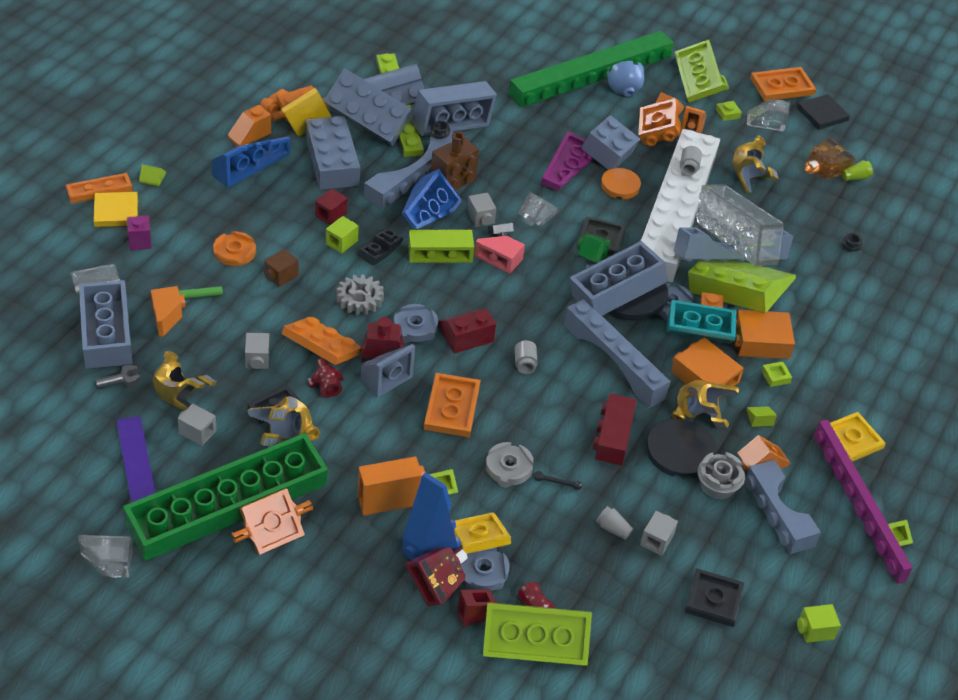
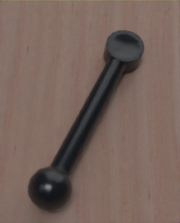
(538, 476)

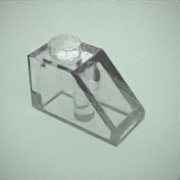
(769, 115)
(537, 210)
(108, 554)

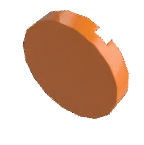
(620, 183)
(234, 249)

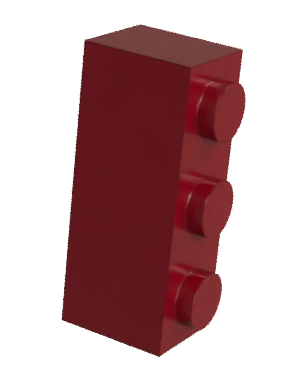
(614, 429)

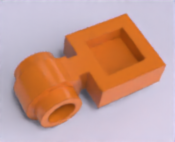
(270, 104)

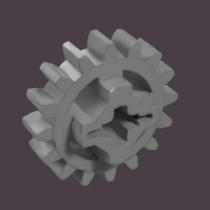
(360, 294)

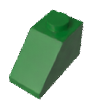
(593, 247)

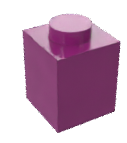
(139, 233)

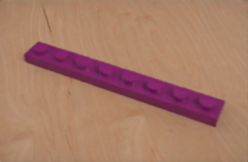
(863, 502)

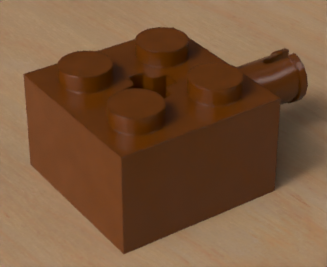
(456, 161)

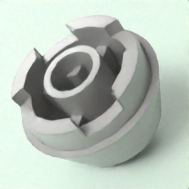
(721, 475)

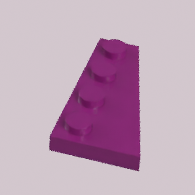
(566, 162)

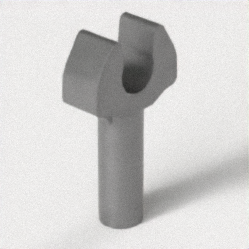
(125, 377)

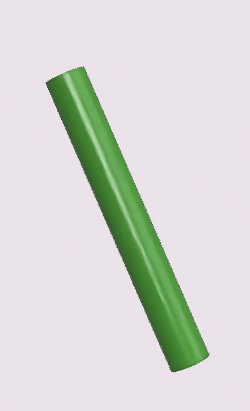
(202, 292)

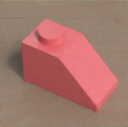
(500, 252)

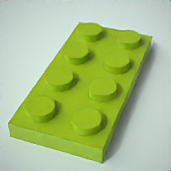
(699, 71)
(537, 633)

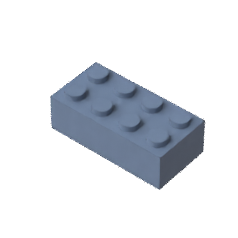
(458, 105)
(368, 107)
(332, 152)
(619, 278)
(105, 324)

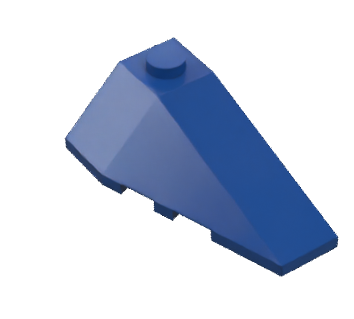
(248, 159)
(430, 200)
(429, 520)

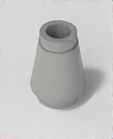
(614, 523)

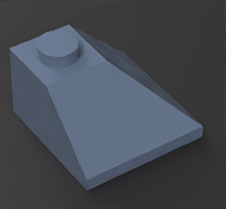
(388, 370)

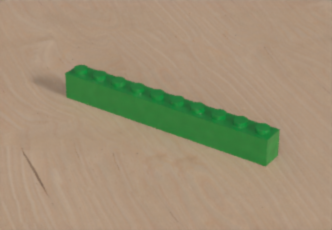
(588, 68)

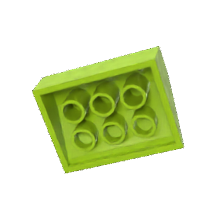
(739, 283)

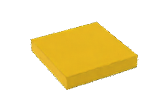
(305, 107)
(114, 208)
(857, 436)
(481, 533)

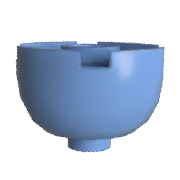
(626, 78)

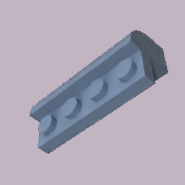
(399, 83)

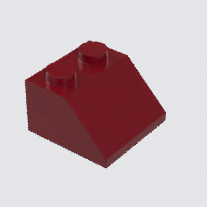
(468, 330)

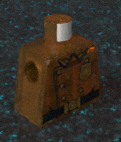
(829, 159)

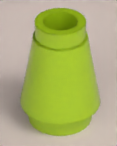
(858, 171)

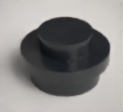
(440, 129)
(852, 242)

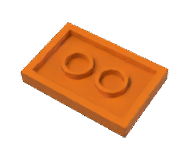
(783, 83)
(322, 340)
(452, 405)

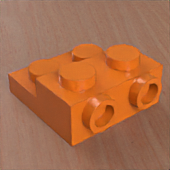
(659, 122)

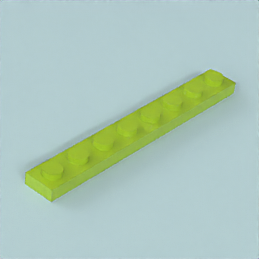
(410, 137)

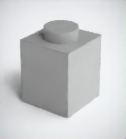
(481, 209)
(257, 350)
(197, 424)
(659, 533)

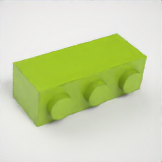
(440, 246)

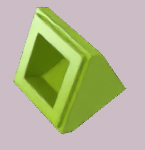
(151, 175)

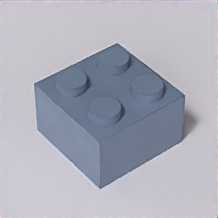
(610, 143)

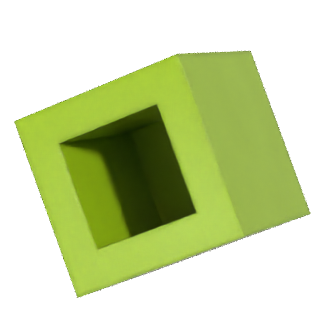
(342, 234)
(818, 623)

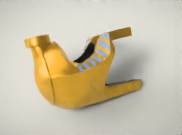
(173, 386)

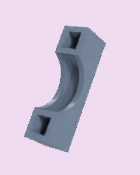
(794, 529)

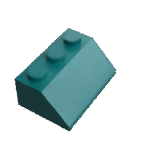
(701, 321)

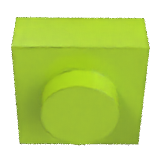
(728, 110)
(776, 374)

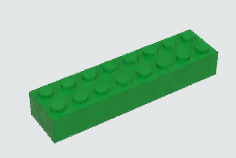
(214, 498)

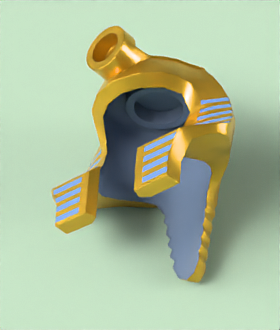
(749, 164)
(701, 398)
(286, 421)

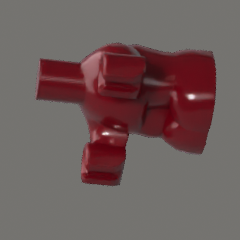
(327, 378)
(531, 595)

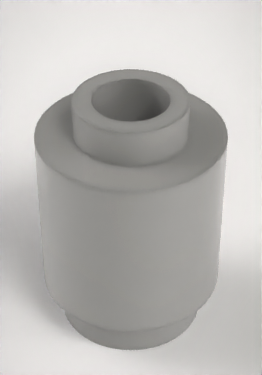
(690, 160)
(526, 357)

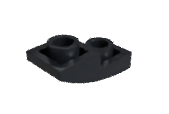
(383, 245)

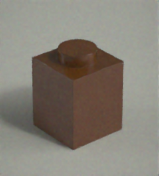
(281, 268)

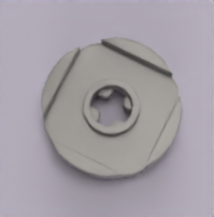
(505, 474)

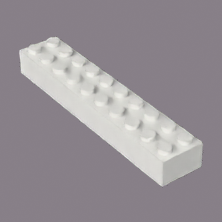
(678, 199)

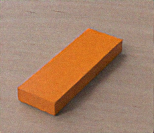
(86, 189)

